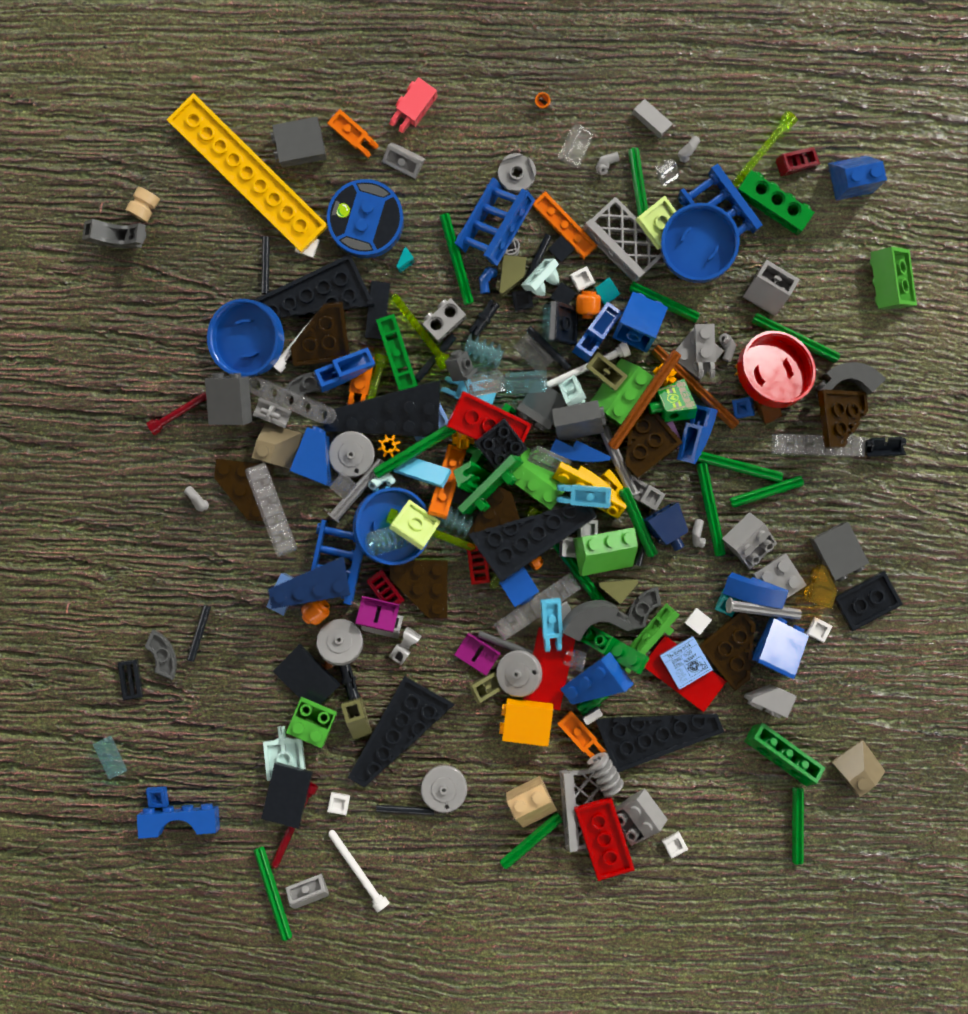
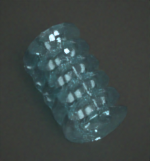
(484, 351)
(457, 522)
(383, 541)

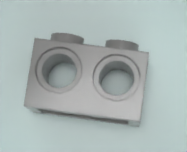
(448, 323)

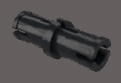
(484, 318)
(349, 681)

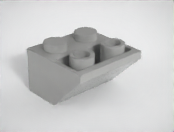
(771, 288)
(750, 540)
(773, 699)
(640, 817)

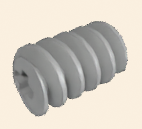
(606, 774)

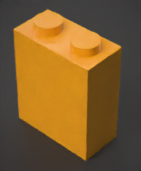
(526, 722)

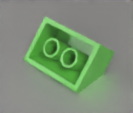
(893, 278)
(620, 402)
(537, 482)
(605, 551)

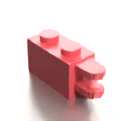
(414, 104)

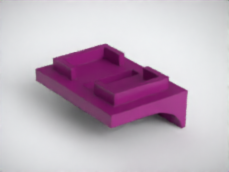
(368, 610)
(469, 648)

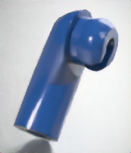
(485, 277)

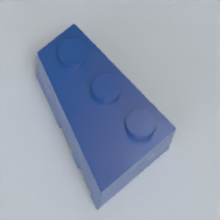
(597, 681)

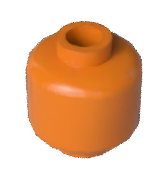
(588, 304)
(315, 612)

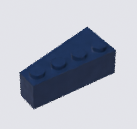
(318, 584)

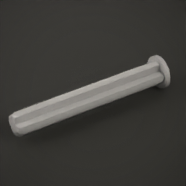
(619, 463)
(360, 486)
(752, 608)

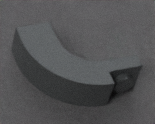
(114, 235)
(858, 373)
(591, 612)

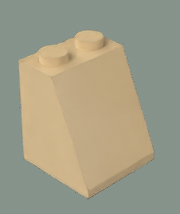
(530, 802)

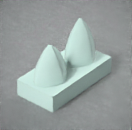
(545, 271)
(572, 391)

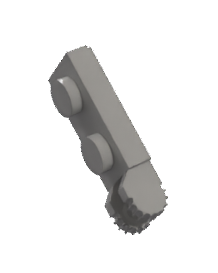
(705, 348)

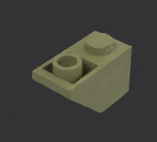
(512, 273)
(356, 718)

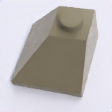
(277, 445)
(859, 768)

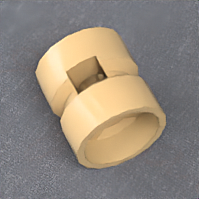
(142, 204)

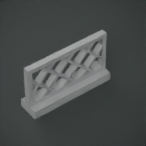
(612, 248)
(569, 802)

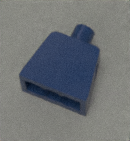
(668, 525)

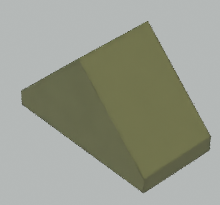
(606, 371)
(618, 589)
(485, 687)

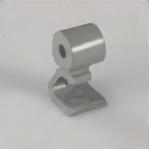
(402, 650)

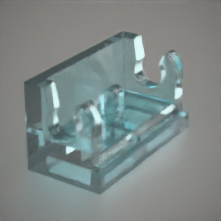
(526, 382)
(110, 757)

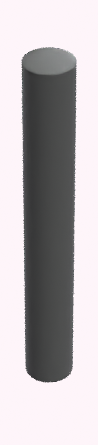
(498, 641)

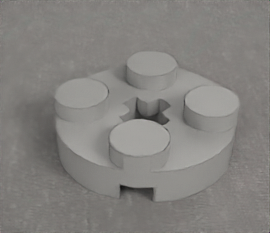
(521, 163)

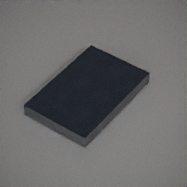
(867, 601)
(306, 676)
(287, 795)

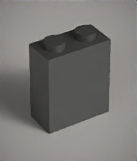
(298, 142)
(228, 399)
(579, 420)
(839, 551)

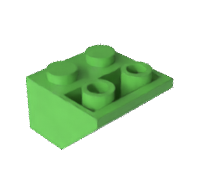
(311, 722)

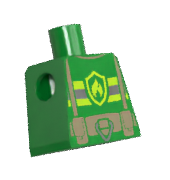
(674, 402)

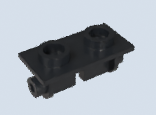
(878, 447)

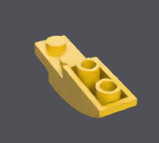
(570, 476)

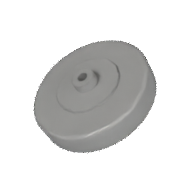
(351, 454)
(339, 642)
(519, 673)
(444, 788)

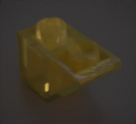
(821, 589)

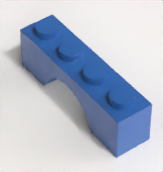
(202, 819)

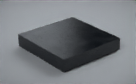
(563, 323)

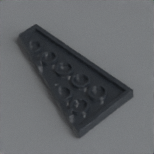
(328, 284)
(397, 413)
(521, 541)
(403, 722)
(645, 738)

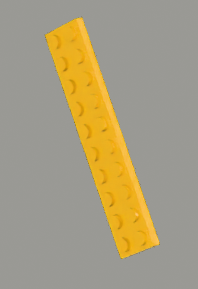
(247, 173)

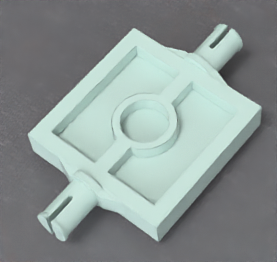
(283, 750)

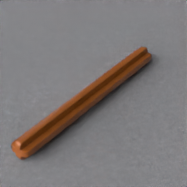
(698, 389)
(644, 400)

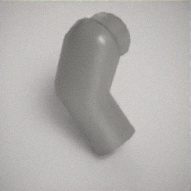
(688, 149)
(604, 162)
(728, 345)
(196, 499)
(696, 534)

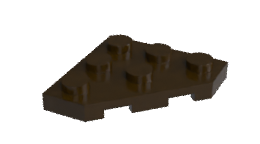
(323, 337)
(840, 415)
(649, 443)
(234, 482)
(501, 511)
(424, 584)
(732, 649)

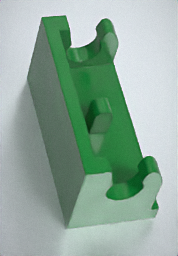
(470, 476)

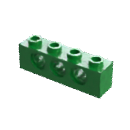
(779, 212)
(784, 754)

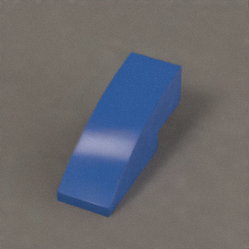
(597, 332)
(344, 369)
(696, 434)
(579, 452)
(755, 591)

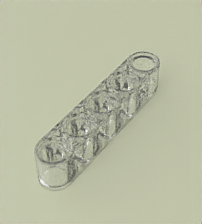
(299, 404)
(814, 446)
(271, 509)
(531, 610)

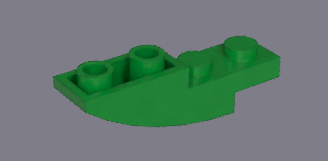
(621, 652)

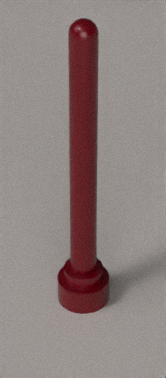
(156, 425)
(289, 832)

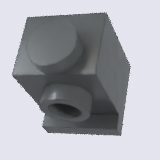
(460, 366)

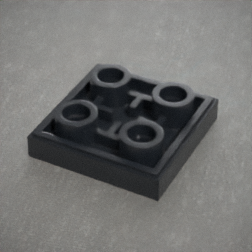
(500, 443)

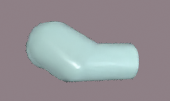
(376, 482)

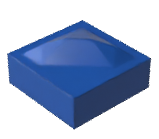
(743, 407)
(157, 797)

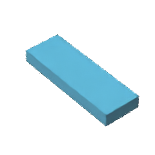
(424, 472)

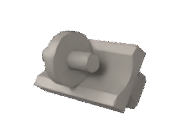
(272, 412)

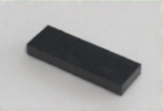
(380, 295)

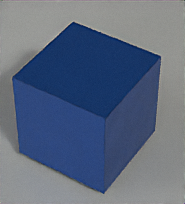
(520, 587)

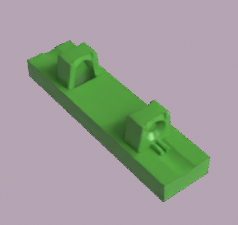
(654, 630)

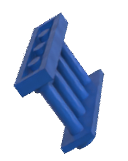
(727, 192)
(505, 233)
(354, 555)

